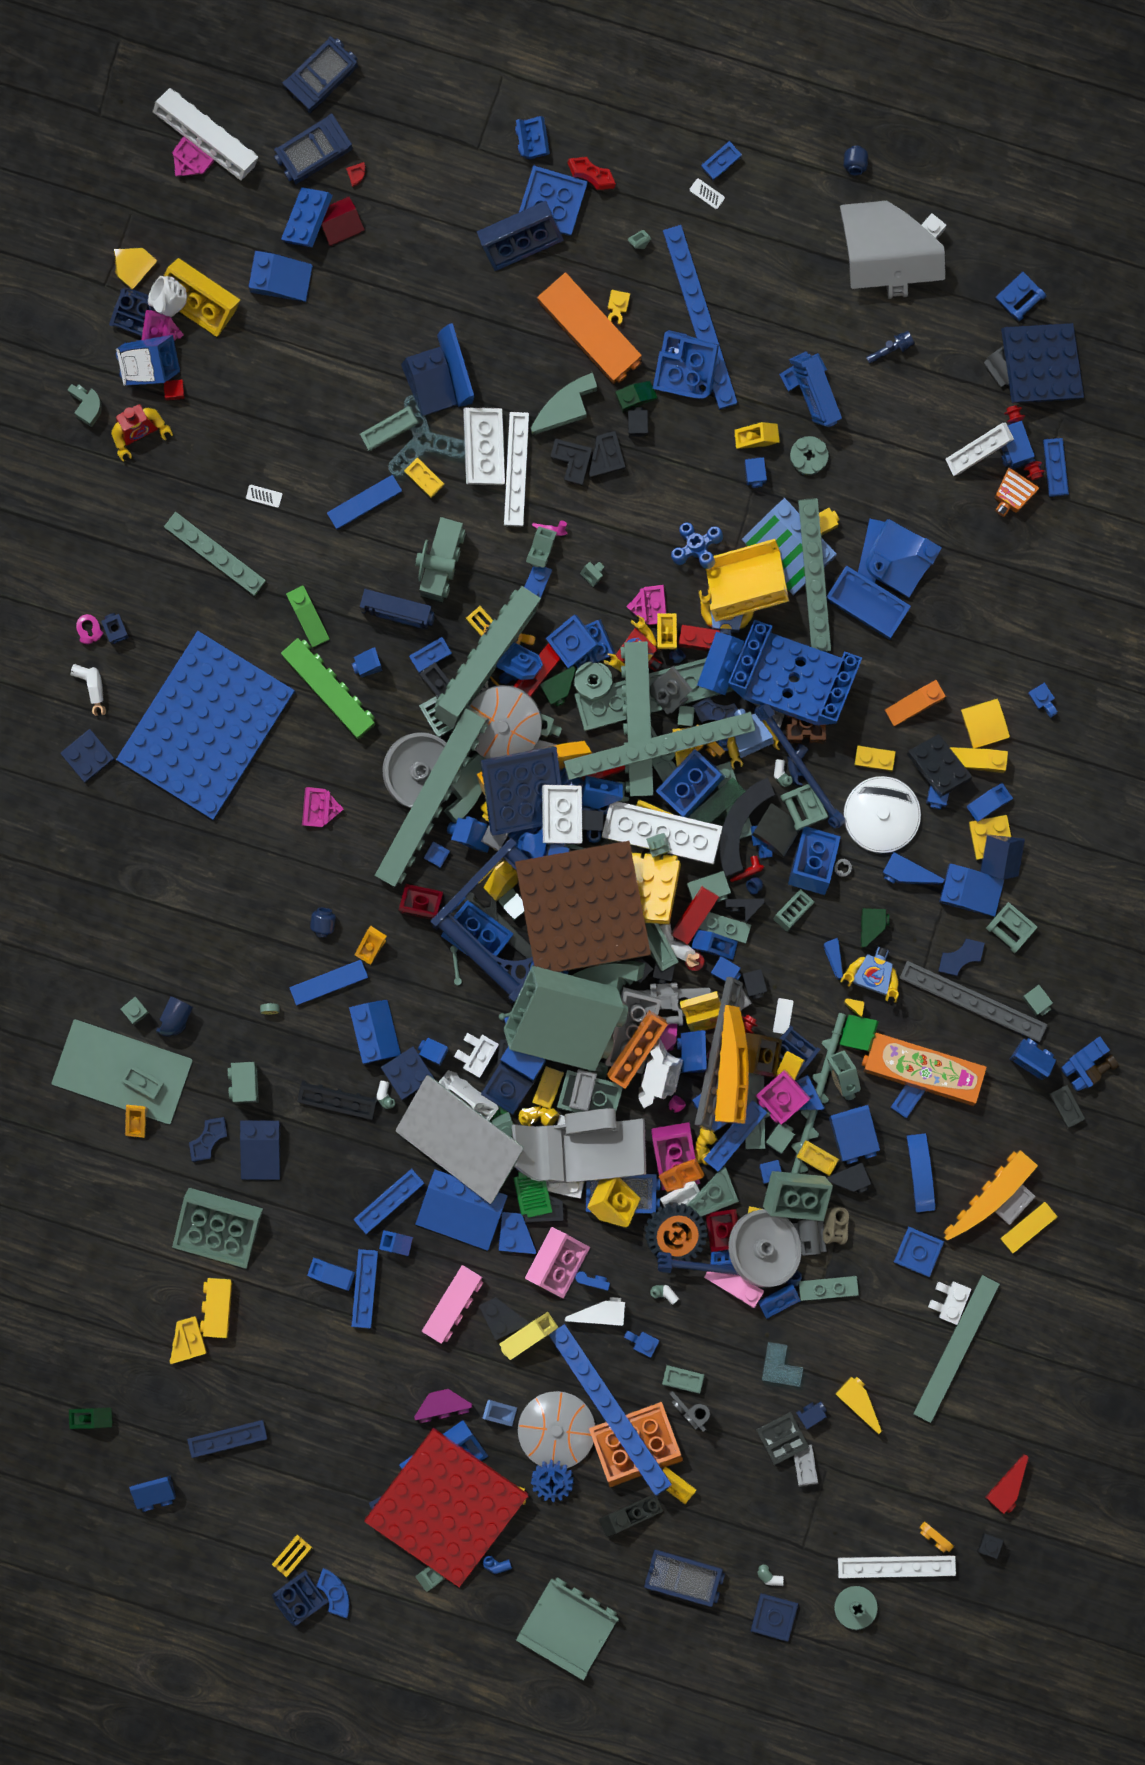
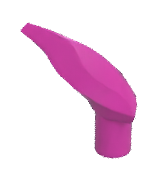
(560, 529)

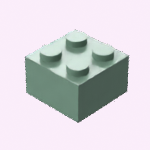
(244, 1082)

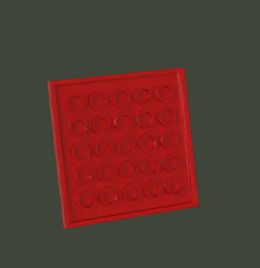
(446, 1507)

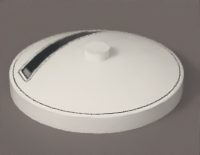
(882, 814)

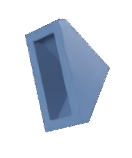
(499, 1412)

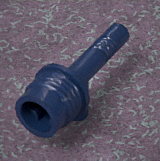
(902, 341)

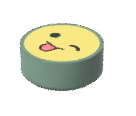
(269, 1009)

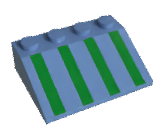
(784, 526)

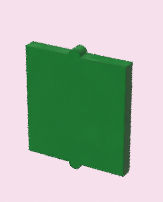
(859, 1033)

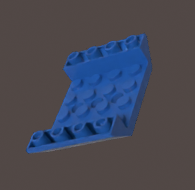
(770, 660)

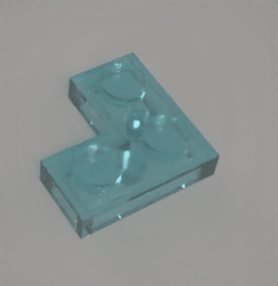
(776, 1370)

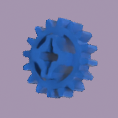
(560, 1477)

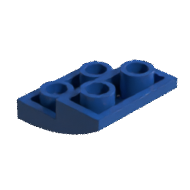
(600, 652)

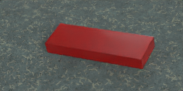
(694, 915)

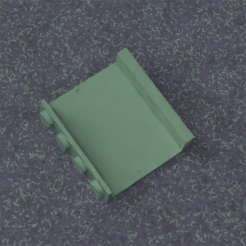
(567, 1628)

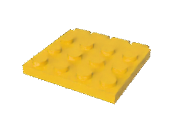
(657, 885)

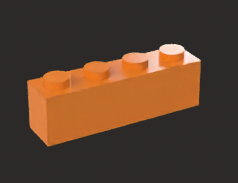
(637, 1049)

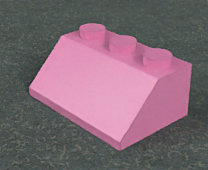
(557, 1262)

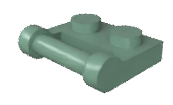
(810, 806)
(1016, 923)

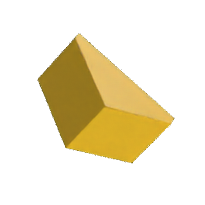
(666, 631)

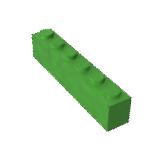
(327, 688)

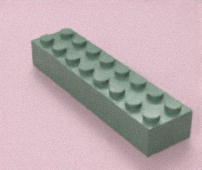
(483, 660)

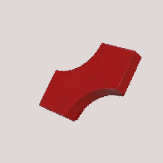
(584, 169)

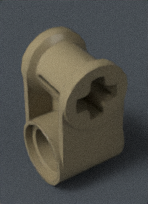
(836, 1227)

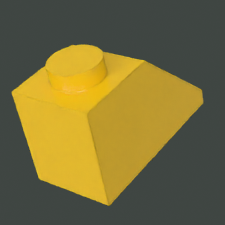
(757, 435)
(501, 880)

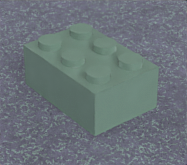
(604, 1095)
(797, 1196)

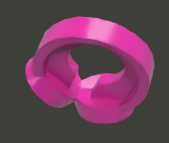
(84, 637)

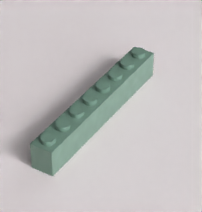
(638, 714)

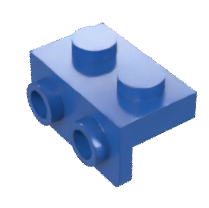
(532, 137)

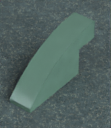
(565, 405)
(466, 789)
(660, 947)
(613, 973)

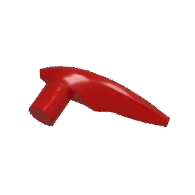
(755, 868)

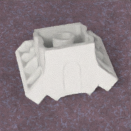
(660, 1075)
(468, 1094)

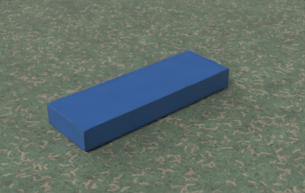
(1055, 467)

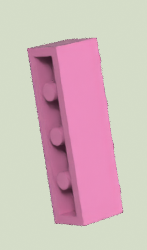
(452, 1303)

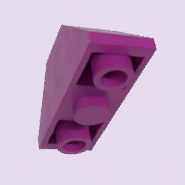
(441, 1404)

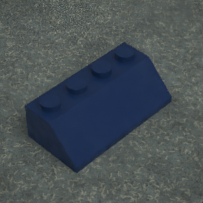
(520, 236)

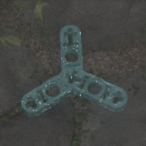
(415, 444)

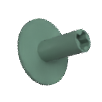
(433, 562)
(854, 1596)

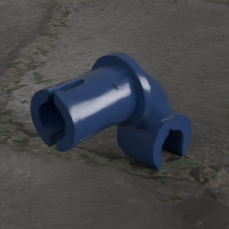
(801, 750)

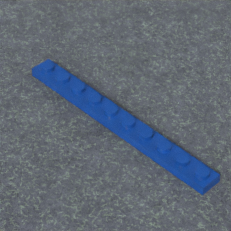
(698, 310)
(610, 1410)

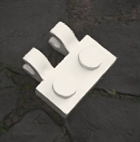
(480, 1055)
(954, 1303)

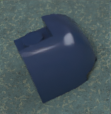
(174, 1018)

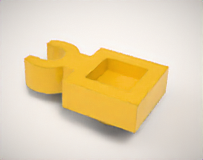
(618, 304)

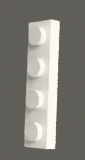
(979, 449)

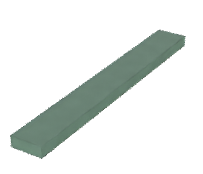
(956, 1348)

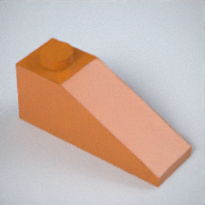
(915, 703)

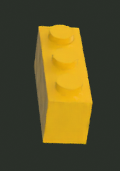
(216, 1308)

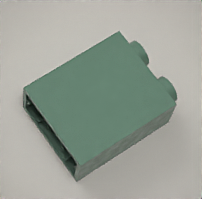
(565, 1018)

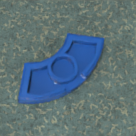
(335, 1592)

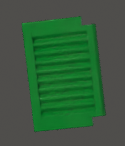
(532, 1196)

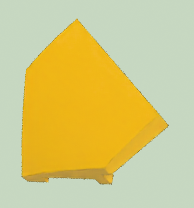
(132, 265)

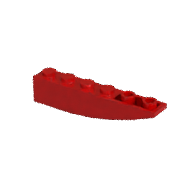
(549, 659)

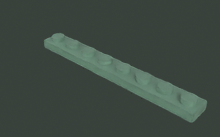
(814, 574)

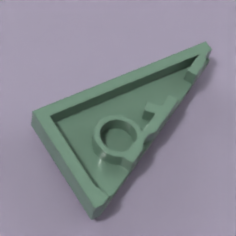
(714, 1195)

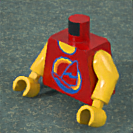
(135, 424)
(642, 634)

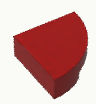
(356, 173)

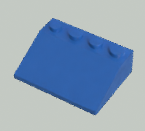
(459, 1211)

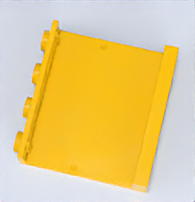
(747, 580)

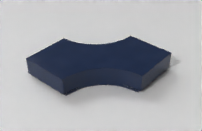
(709, 711)
(969, 952)
(213, 1131)

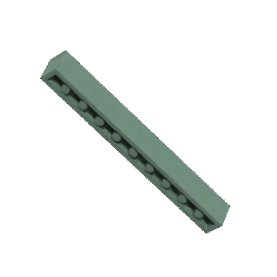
(659, 746)
(431, 797)

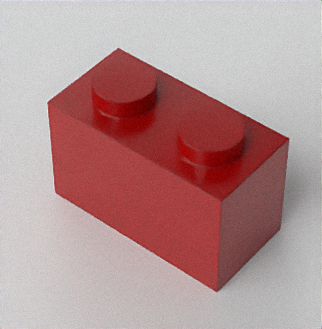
(696, 637)

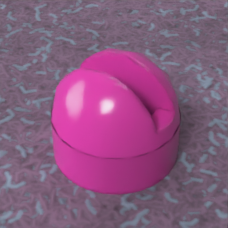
(677, 1104)

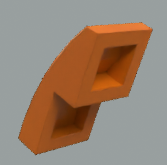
(681, 1174)

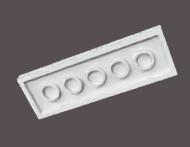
(684, 835)

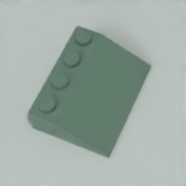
(217, 1227)

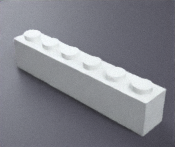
(205, 134)

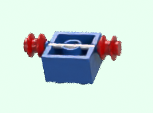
(1019, 451)

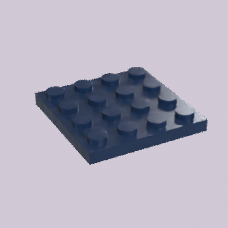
(1042, 363)
(515, 788)

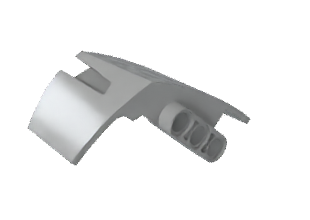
(583, 1148)

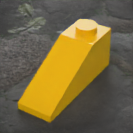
(982, 759)
(857, 1399)

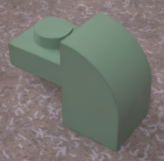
(90, 407)
(541, 547)

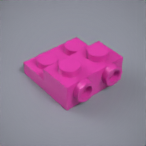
(782, 1097)

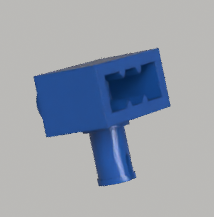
(469, 833)

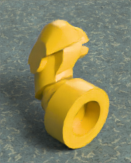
(531, 1115)
(701, 1150)

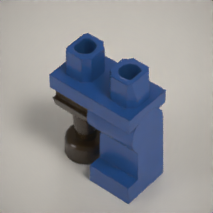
(1083, 1064)

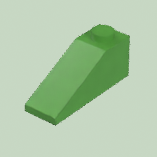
(307, 616)

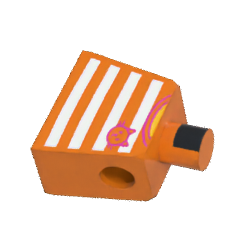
(1014, 492)

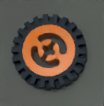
(665, 1221)

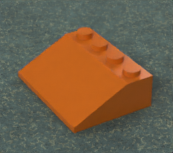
(654, 1430)

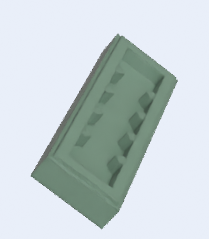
(389, 428)
(726, 927)
(828, 1288)

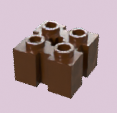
(797, 731)

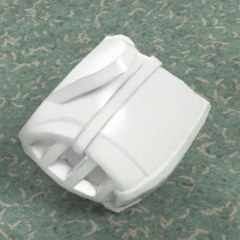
(167, 296)

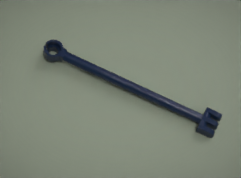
(765, 713)
(666, 1263)

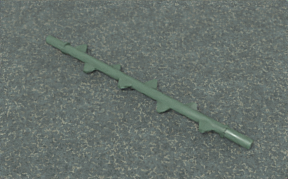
(820, 1078)

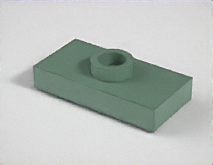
(683, 1379)

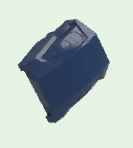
(130, 311)
(798, 1046)
(298, 1599)

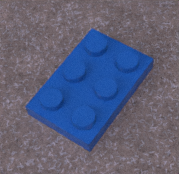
(306, 217)

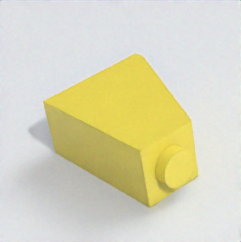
(528, 1336)

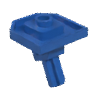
(518, 664)

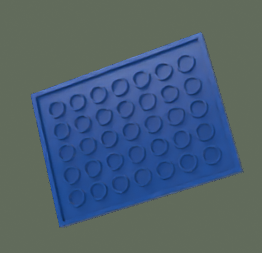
(205, 725)

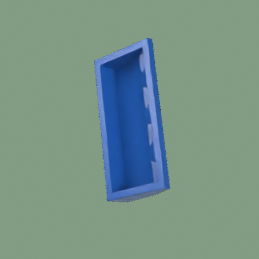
(456, 366)
(867, 602)

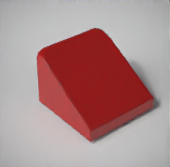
(174, 390)

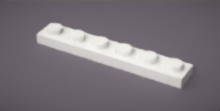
(516, 469)
(896, 1566)

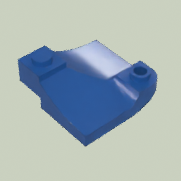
(685, 365)
(901, 557)

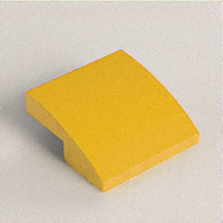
(985, 723)
(701, 1011)

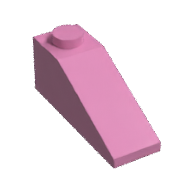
(736, 1286)

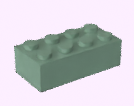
(446, 545)

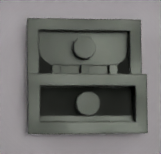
(776, 830)
(782, 1438)

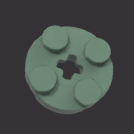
(800, 461)
(593, 691)

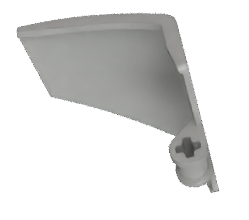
(889, 248)

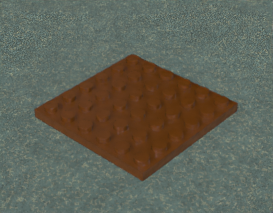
(583, 907)

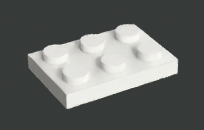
(562, 814)

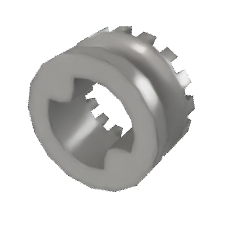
(845, 862)

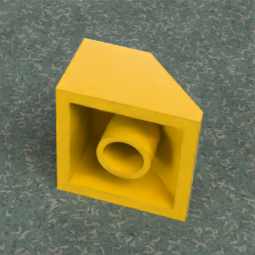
(614, 1202)

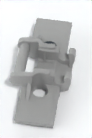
(670, 996)

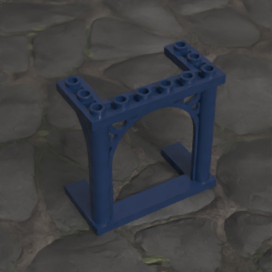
(468, 943)

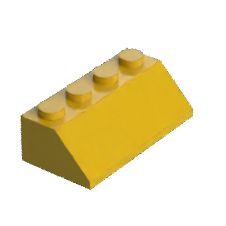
(206, 301)

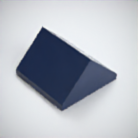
(1002, 856)

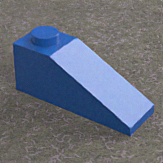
(904, 871)

